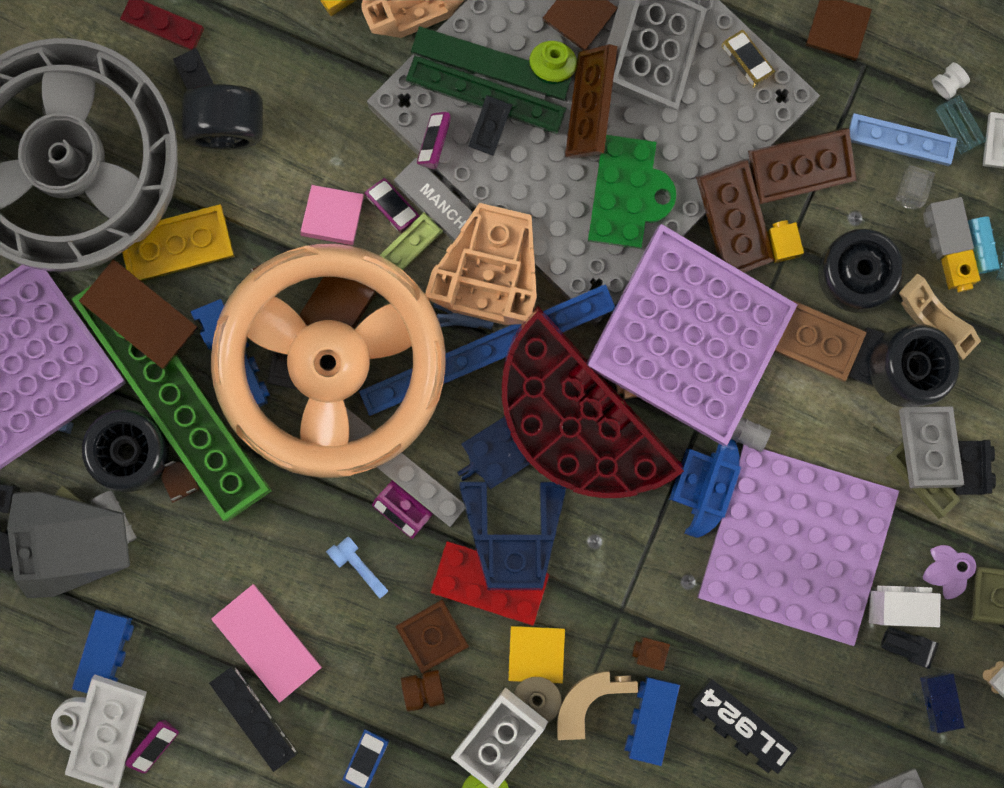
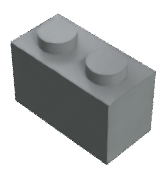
(948, 227)

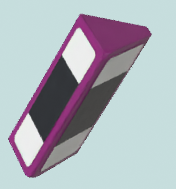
(434, 140)
(391, 205)
(402, 509)
(152, 747)

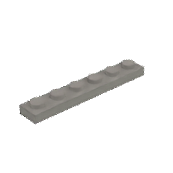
(413, 479)

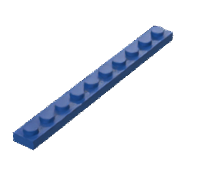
(490, 348)

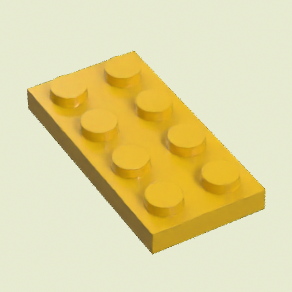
(181, 244)

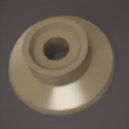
(546, 690)

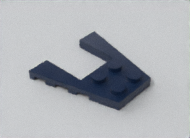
(513, 560)

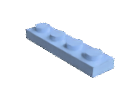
(902, 139)

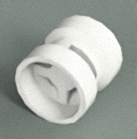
(950, 81)

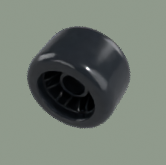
(222, 117)
(844, 283)
(914, 366)
(104, 447)

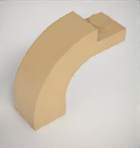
(927, 309)
(579, 697)

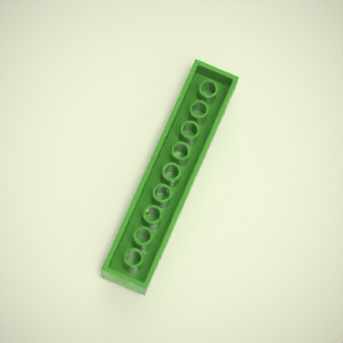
(187, 422)

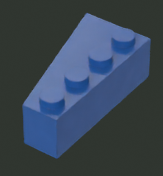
(208, 317)

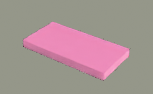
(266, 643)

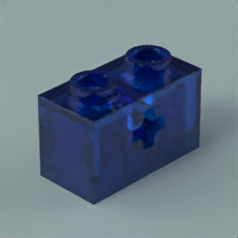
(942, 702)

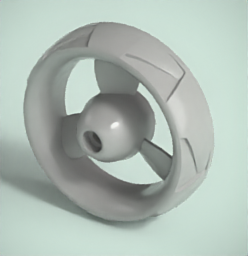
(68, 158)

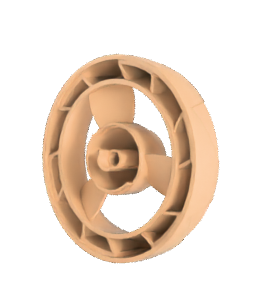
(274, 325)

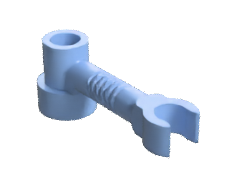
(346, 552)

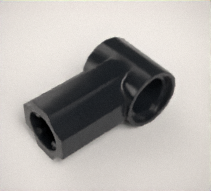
(915, 648)

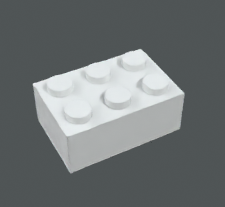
(904, 606)
(499, 739)

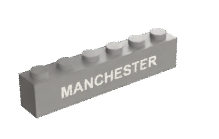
(434, 198)

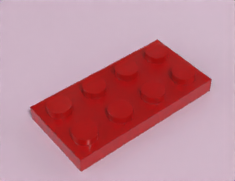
(463, 581)

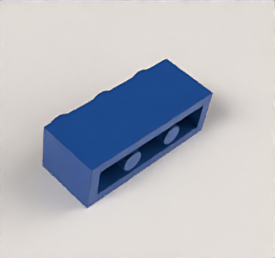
(103, 648)
(652, 720)

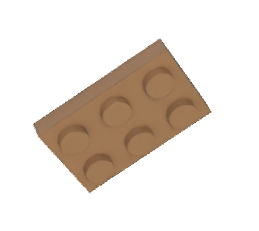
(821, 342)

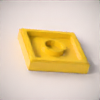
(536, 653)

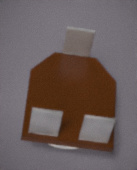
(178, 481)

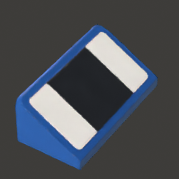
(365, 760)

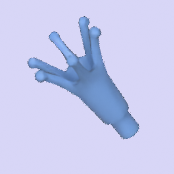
(460, 320)

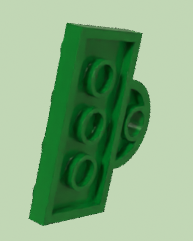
(627, 193)

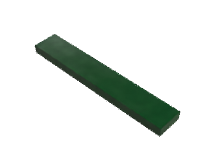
(485, 62)
(473, 91)

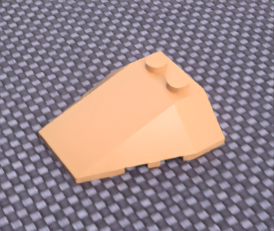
(404, 17)
(488, 268)

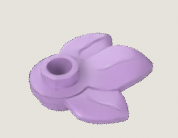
(945, 570)

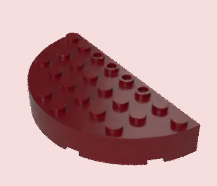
(574, 421)

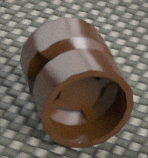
(422, 690)

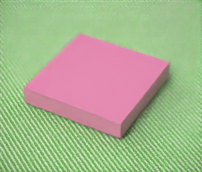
(332, 215)

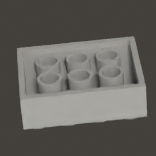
(655, 48)

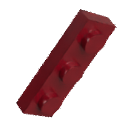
(162, 24)

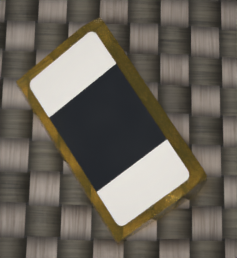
(748, 58)

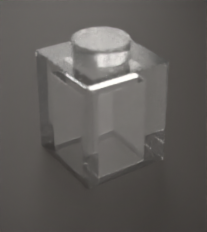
(915, 187)

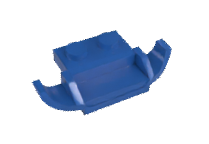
(707, 486)

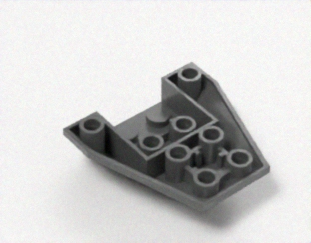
(63, 543)

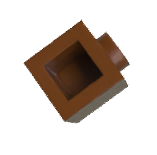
(650, 653)

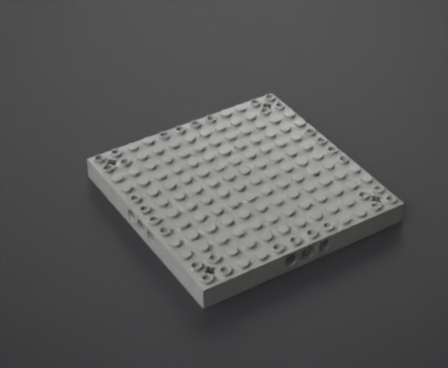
(529, 173)

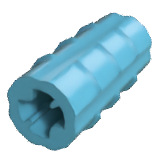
(984, 245)

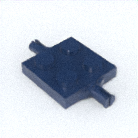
(493, 454)

